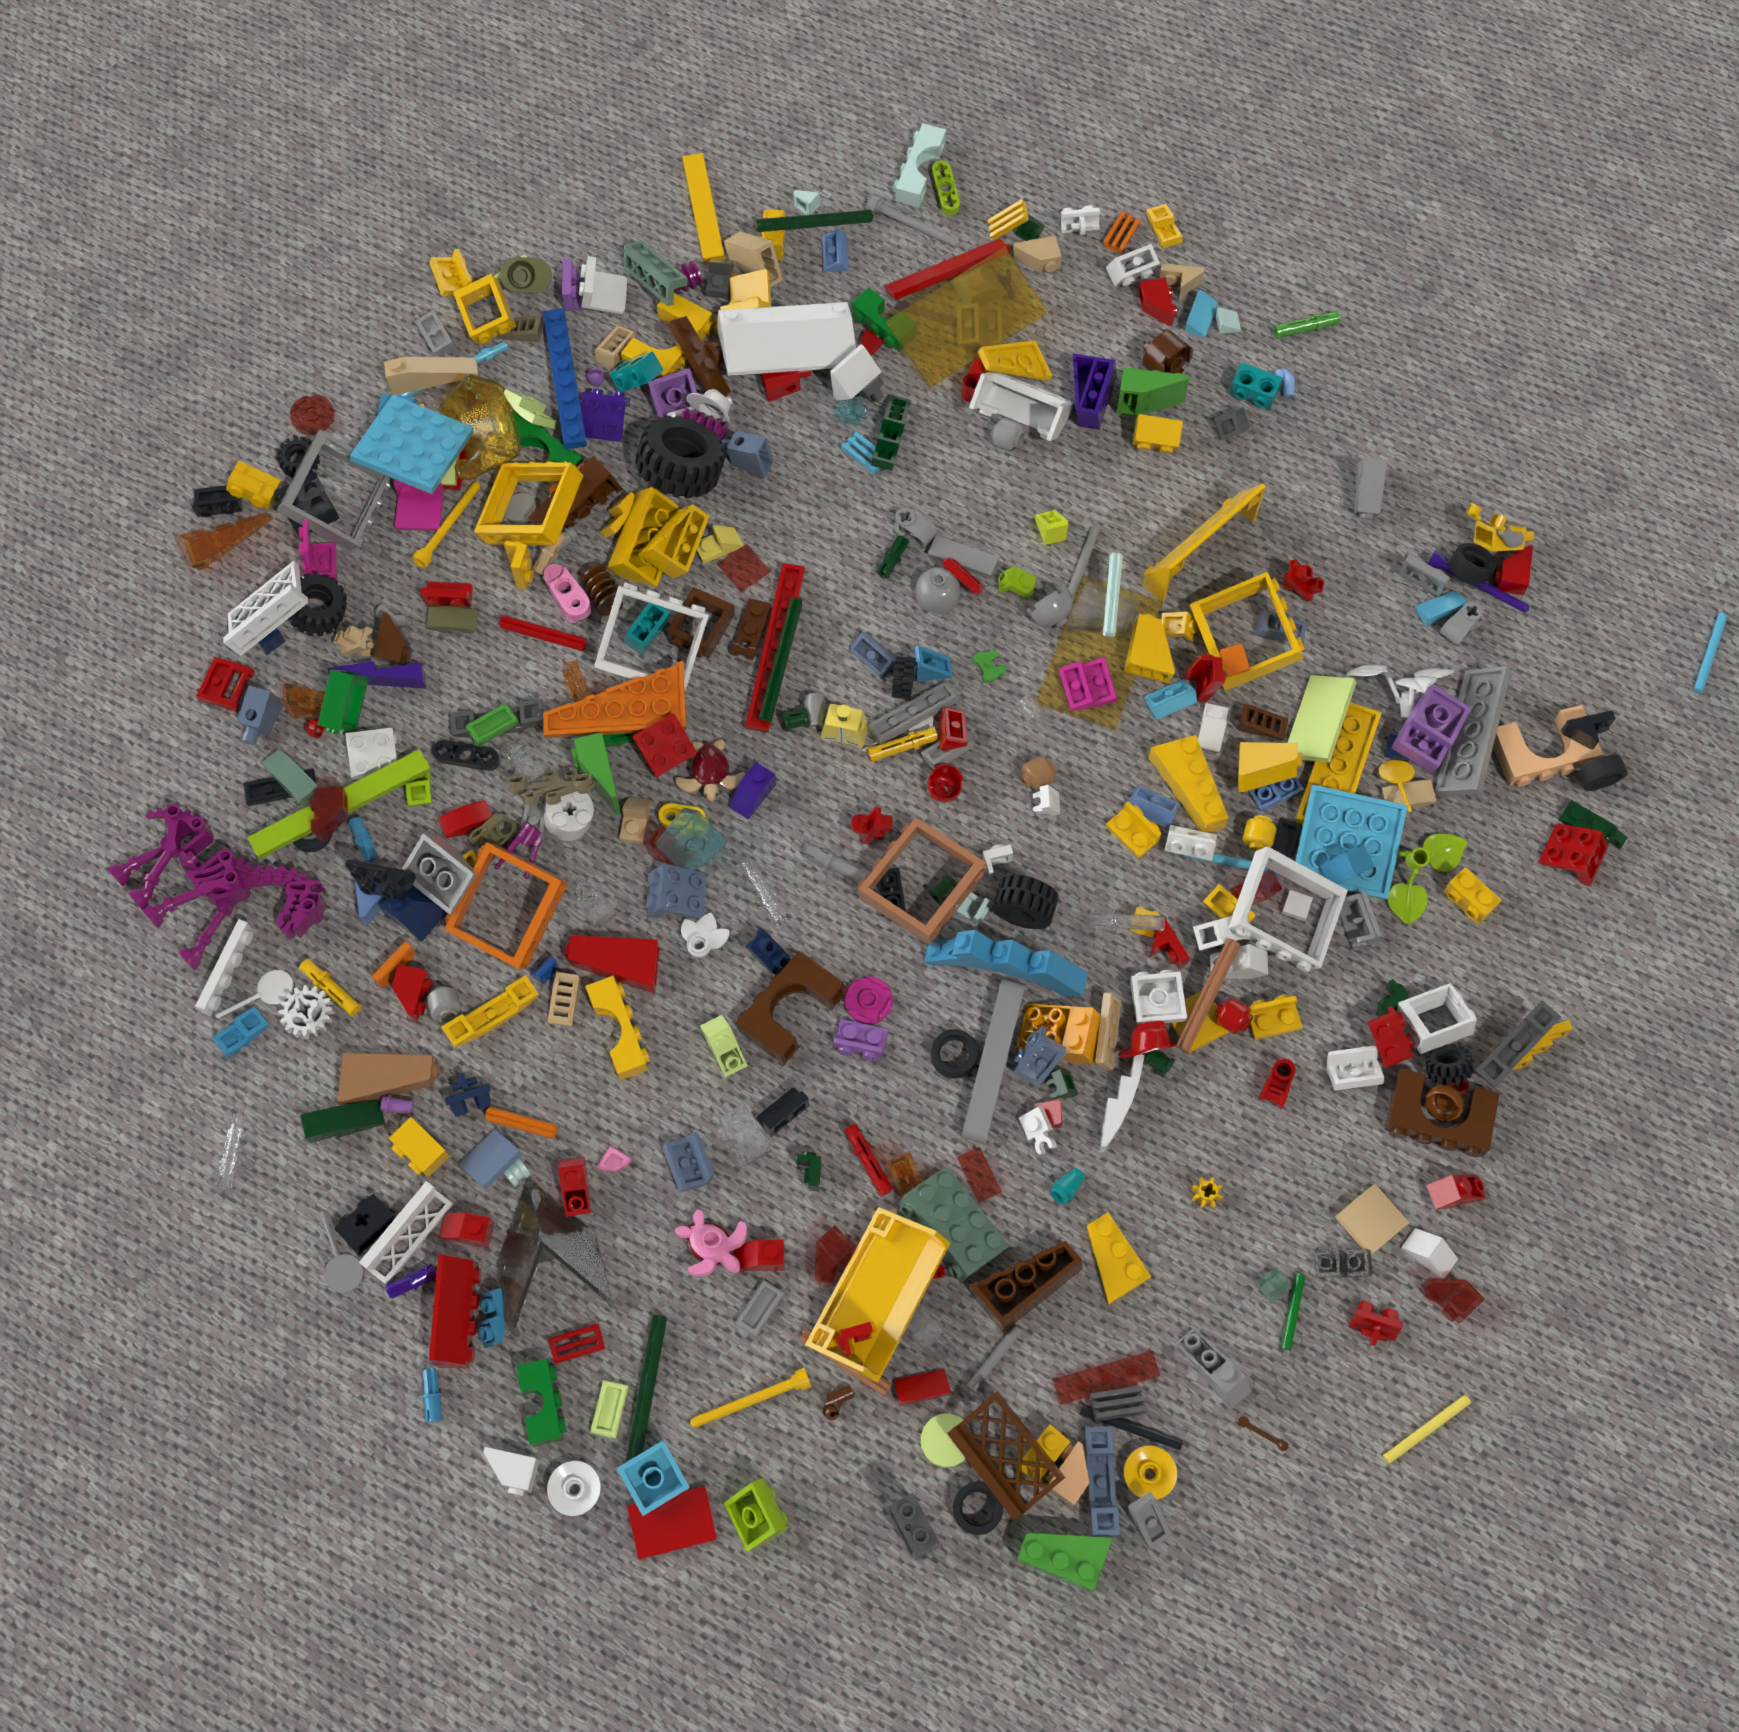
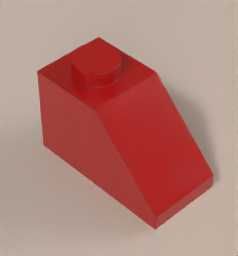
(1515, 572)
(467, 1229)
(762, 1255)

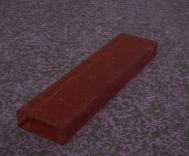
(1106, 1377)

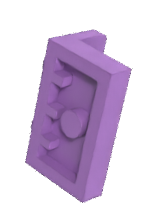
(570, 286)
(861, 1040)

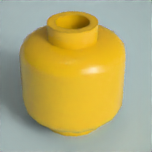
(1259, 833)

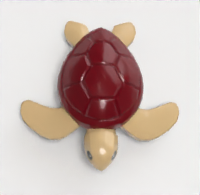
(709, 770)

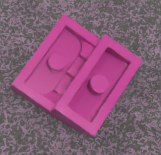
(1088, 684)

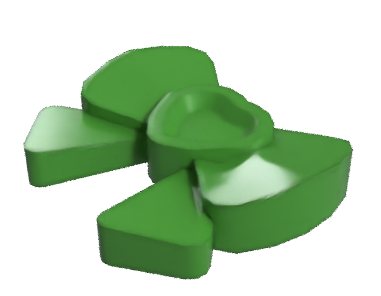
(985, 664)

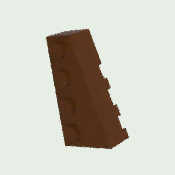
(593, 489)
(1021, 1288)

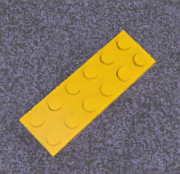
(1348, 755)

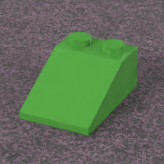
(593, 759)

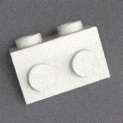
(1354, 1068)

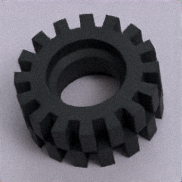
(291, 448)
(903, 677)
(1449, 1064)

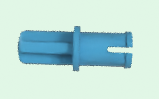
(363, 839)
(432, 1397)

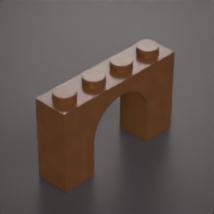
(798, 976)
(1407, 1118)

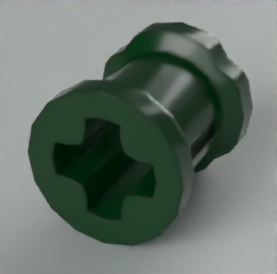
(795, 719)
(943, 889)
(1159, 1062)

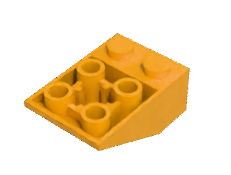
(1068, 1025)

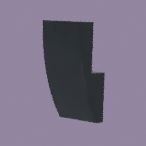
(891, 888)

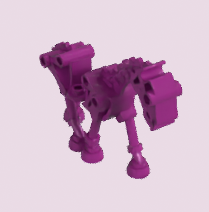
(219, 880)

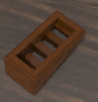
(1253, 728)

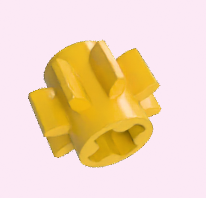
(1213, 1193)

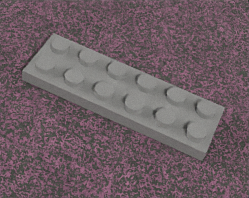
(1469, 756)

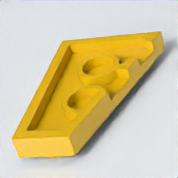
(1016, 359)

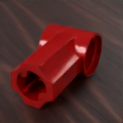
(971, 380)

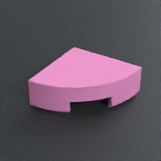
(613, 1161)

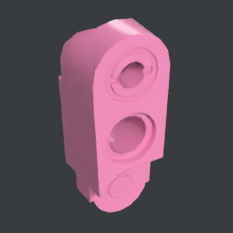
(558, 580)

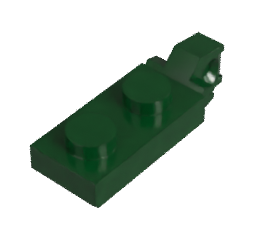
(1581, 817)

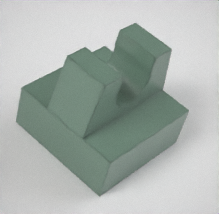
(1273, 1285)

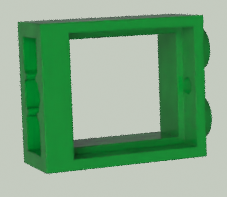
(343, 701)

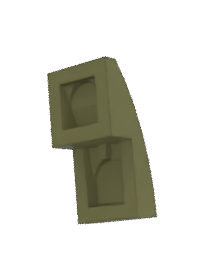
(451, 618)

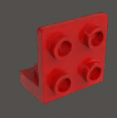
(664, 745)
(1575, 850)

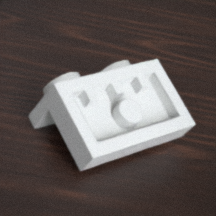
(1191, 842)

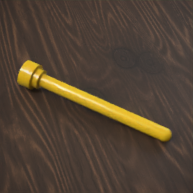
(423, 556)
(798, 1381)

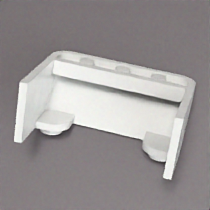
(1022, 402)

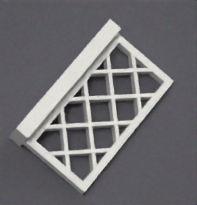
(265, 618)

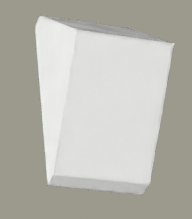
(1430, 1251)

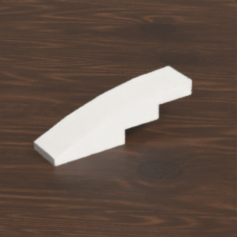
(1118, 1108)

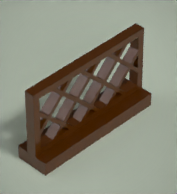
(989, 1470)

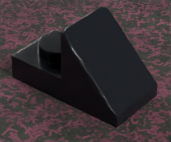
(1586, 729)

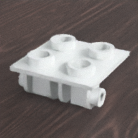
(370, 751)

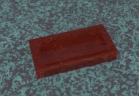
(979, 1175)

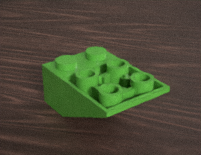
(1150, 391)

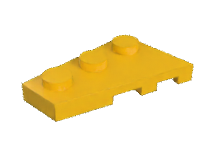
(1116, 1260)

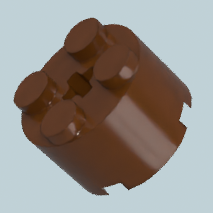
(1167, 353)

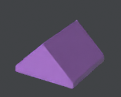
(670, 392)

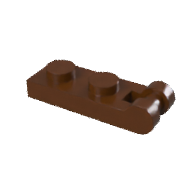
(751, 628)

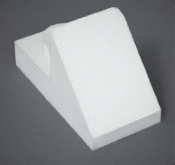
(1212, 727)

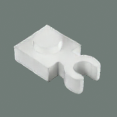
(1036, 1127)

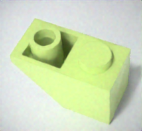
(723, 1045)

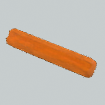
(521, 1122)

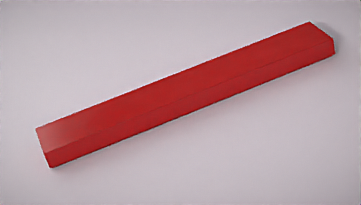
(943, 270)

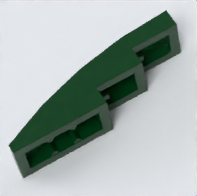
(891, 432)

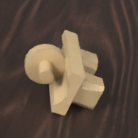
(355, 641)

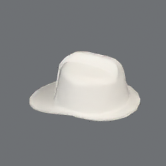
(712, 404)

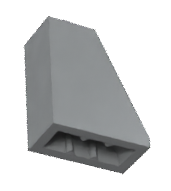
(1369, 487)

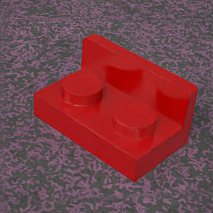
(859, 1333)

